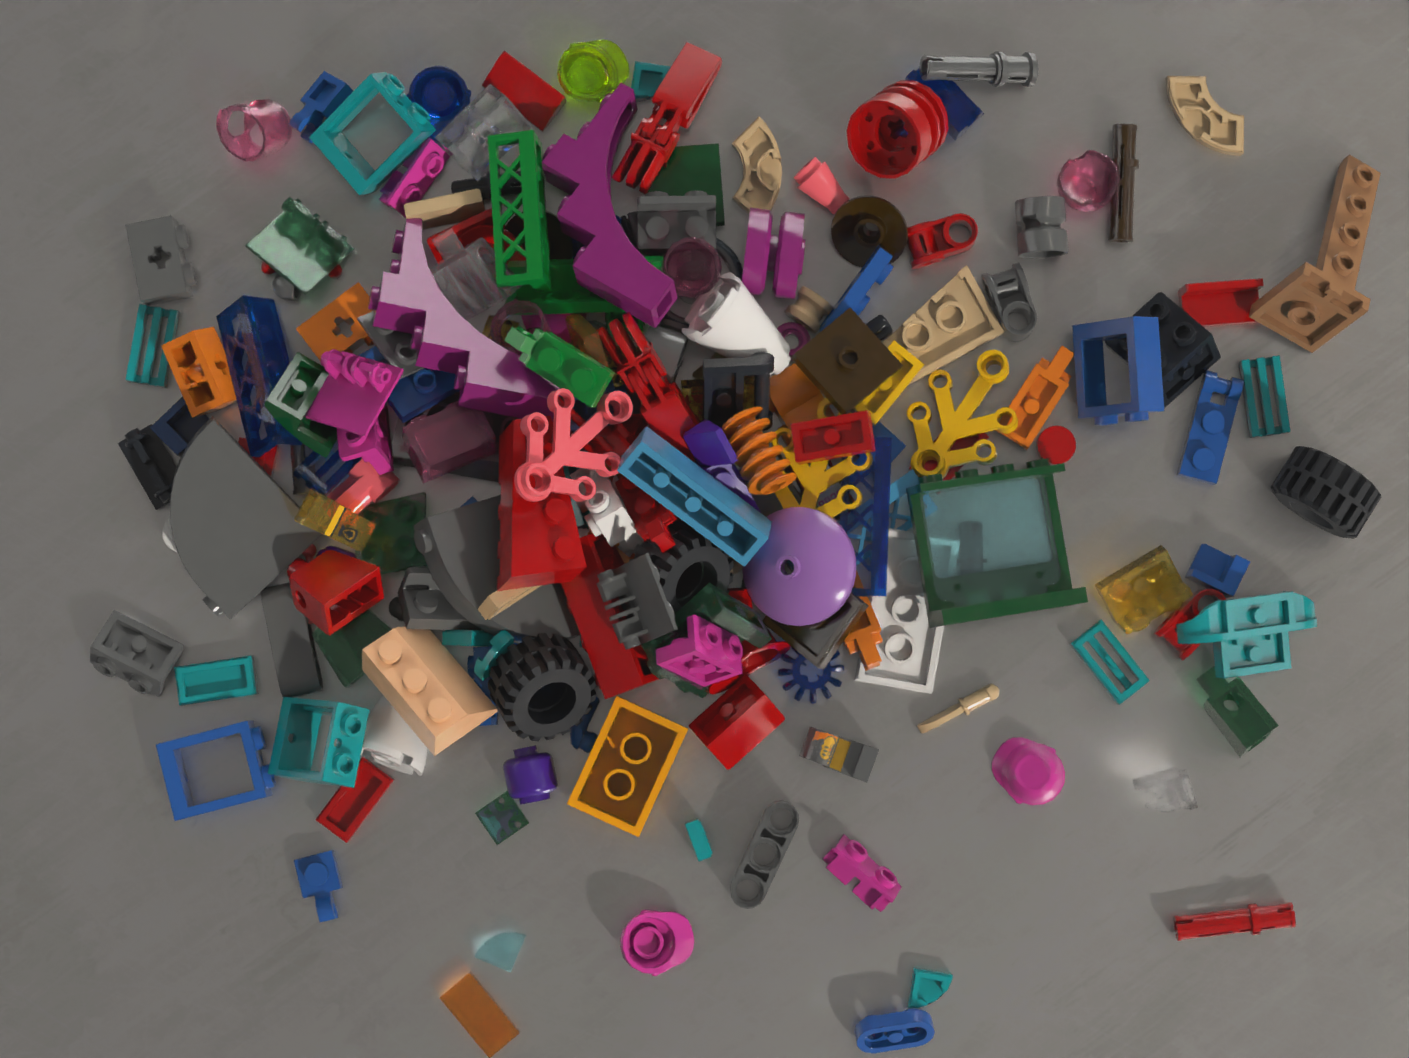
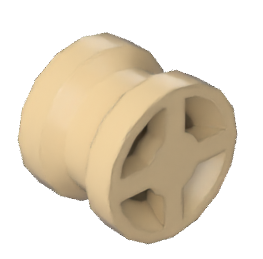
(808, 309)

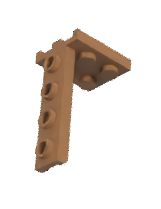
(1322, 299)

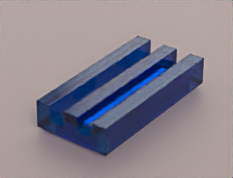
(314, 480)

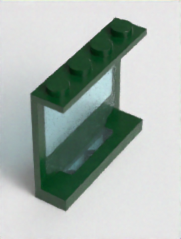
(991, 543)

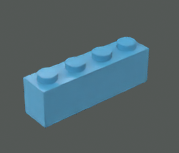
(695, 496)

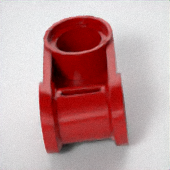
(937, 239)
(1183, 614)

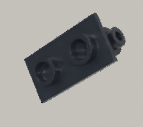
(150, 464)

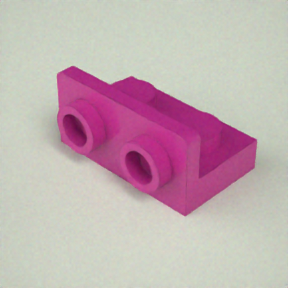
(374, 448)
(703, 656)

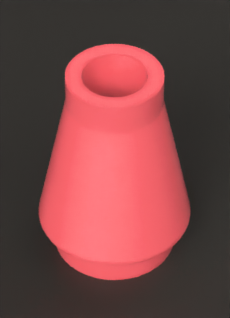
(821, 185)

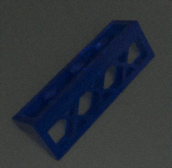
(267, 360)
(879, 518)

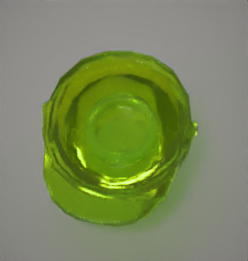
(592, 70)

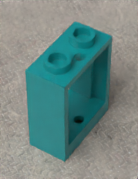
(346, 157)
(302, 720)

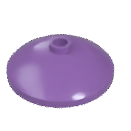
(821, 573)

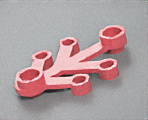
(567, 448)

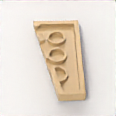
(948, 325)

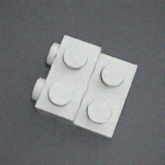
(607, 512)

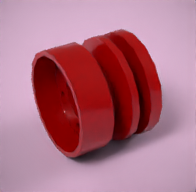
(897, 129)

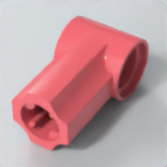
(363, 487)

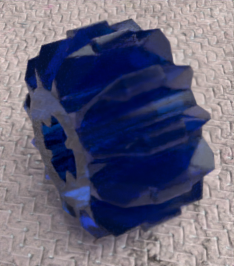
(802, 680)

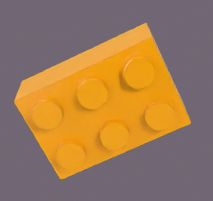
(627, 766)

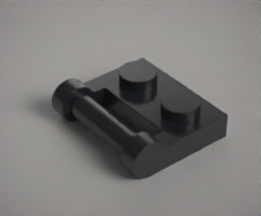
(725, 386)

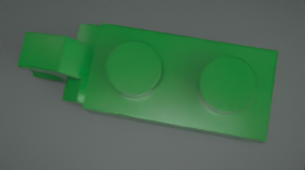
(561, 363)

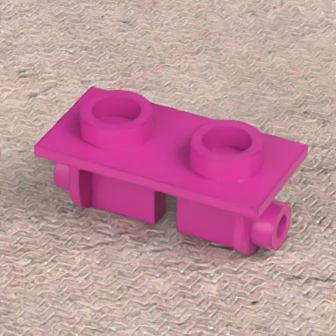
(421, 172)
(877, 883)

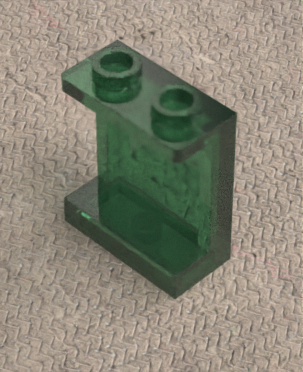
(718, 609)

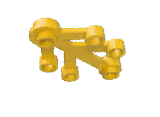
(958, 423)
(818, 479)

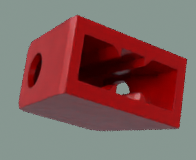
(334, 588)

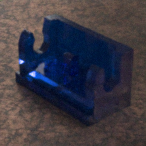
(960, 108)

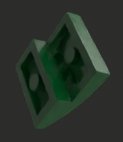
(693, 170)
(293, 398)

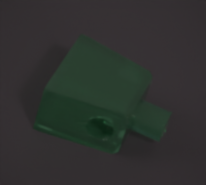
(345, 645)
(1242, 727)

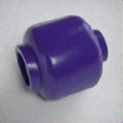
(530, 775)

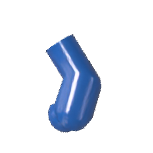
(580, 736)

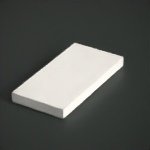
(908, 644)

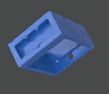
(1143, 363)
(177, 780)

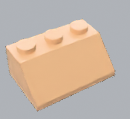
(426, 686)

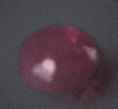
(1088, 181)
(692, 266)

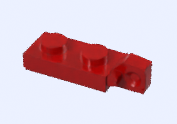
(648, 515)

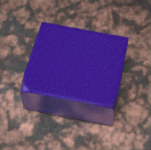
(709, 445)

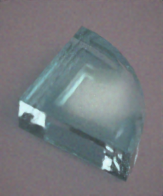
(502, 949)

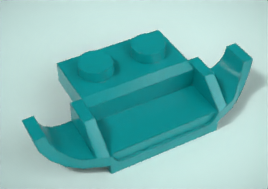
(1250, 631)

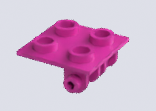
(353, 391)

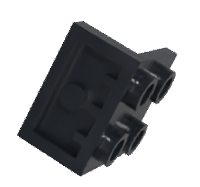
(1184, 346)

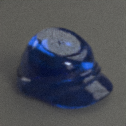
(441, 94)

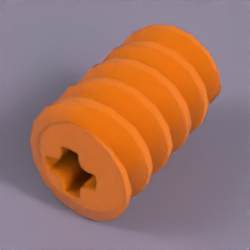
(755, 454)

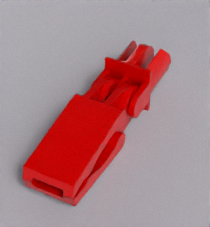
(677, 102)
(644, 373)

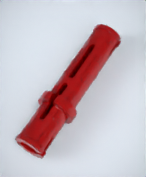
(1249, 919)

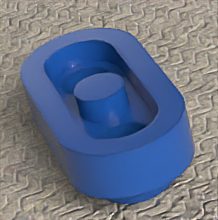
(894, 1031)

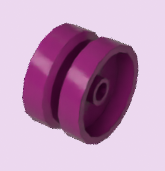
(774, 253)

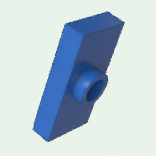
(420, 392)

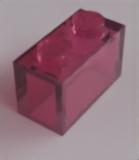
(448, 440)

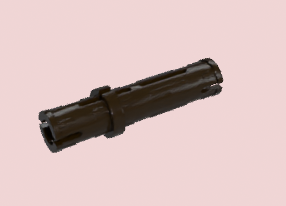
(1124, 157)

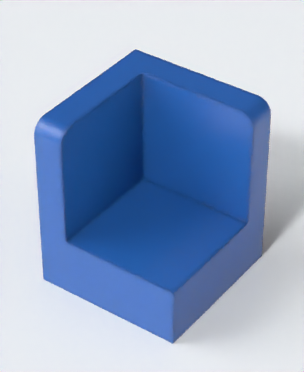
(1217, 570)

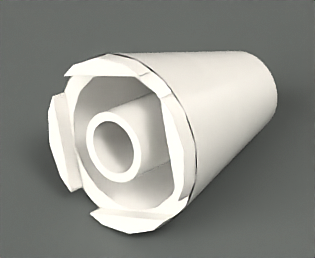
(735, 324)
(393, 741)

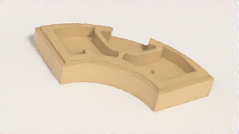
(1203, 116)
(760, 168)

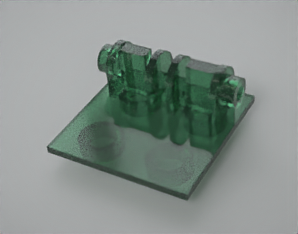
(300, 246)
(392, 540)

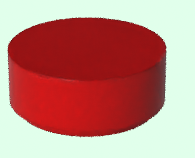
(1056, 444)

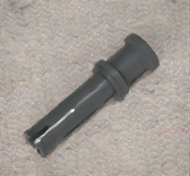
(995, 69)

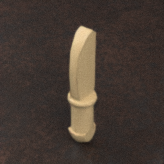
(966, 705)

